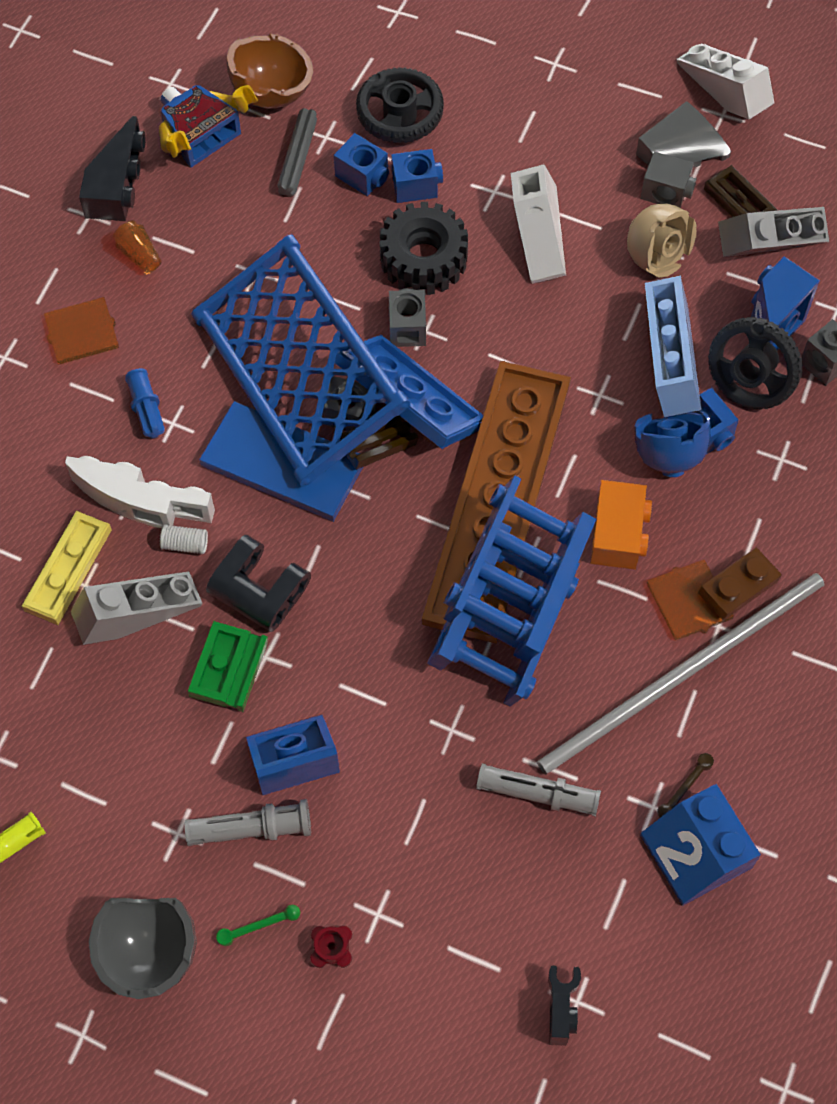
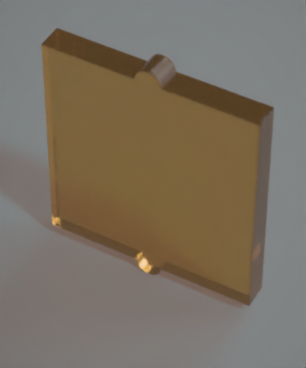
(81, 330)
(679, 600)

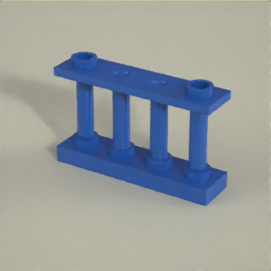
(558, 568)
(453, 649)

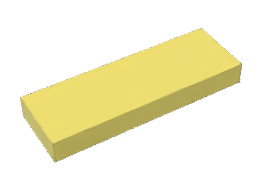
(66, 568)

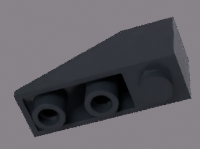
(109, 178)

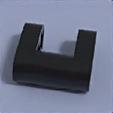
(236, 590)

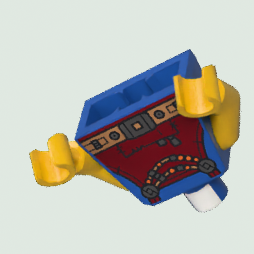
(201, 120)

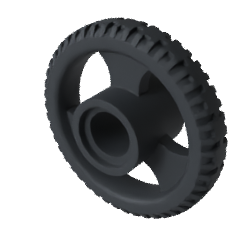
(400, 104)
(764, 354)

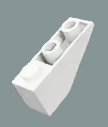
(731, 80)
(539, 222)

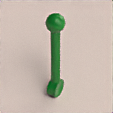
(226, 937)

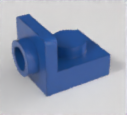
(721, 419)

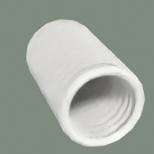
(186, 539)

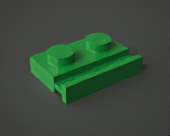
(228, 666)

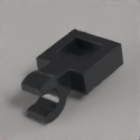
(562, 1016)

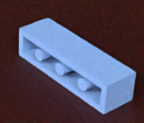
(672, 346)

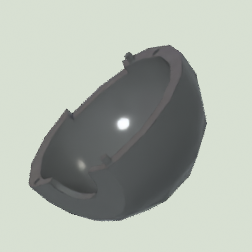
(142, 945)

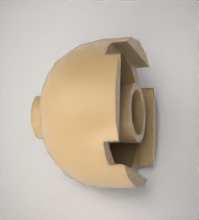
(660, 238)

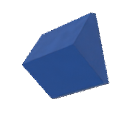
(293, 754)

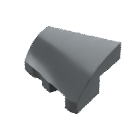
(684, 136)

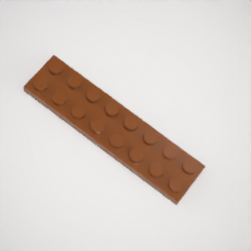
(511, 441)

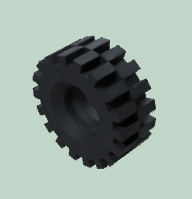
(423, 227)

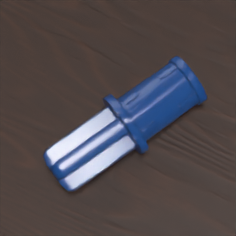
(145, 403)

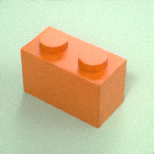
(619, 525)

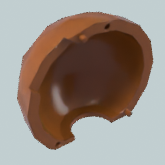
(272, 67)

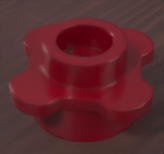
(325, 935)

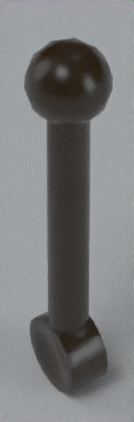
(704, 763)

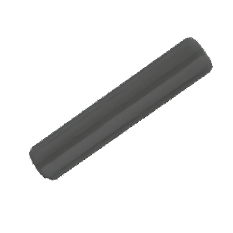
(297, 152)

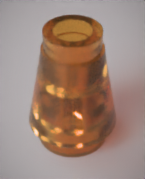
(137, 246)

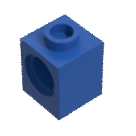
(361, 164)
(415, 175)

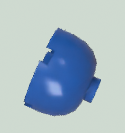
(672, 442)

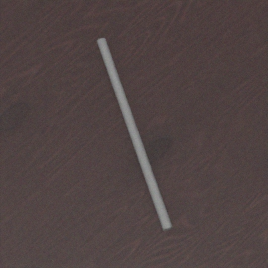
(679, 674)

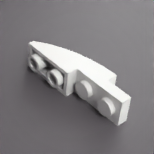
(126, 493)

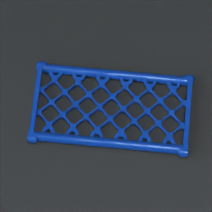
(366, 426)

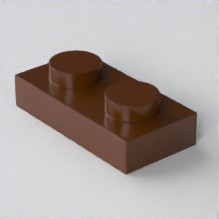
(739, 584)

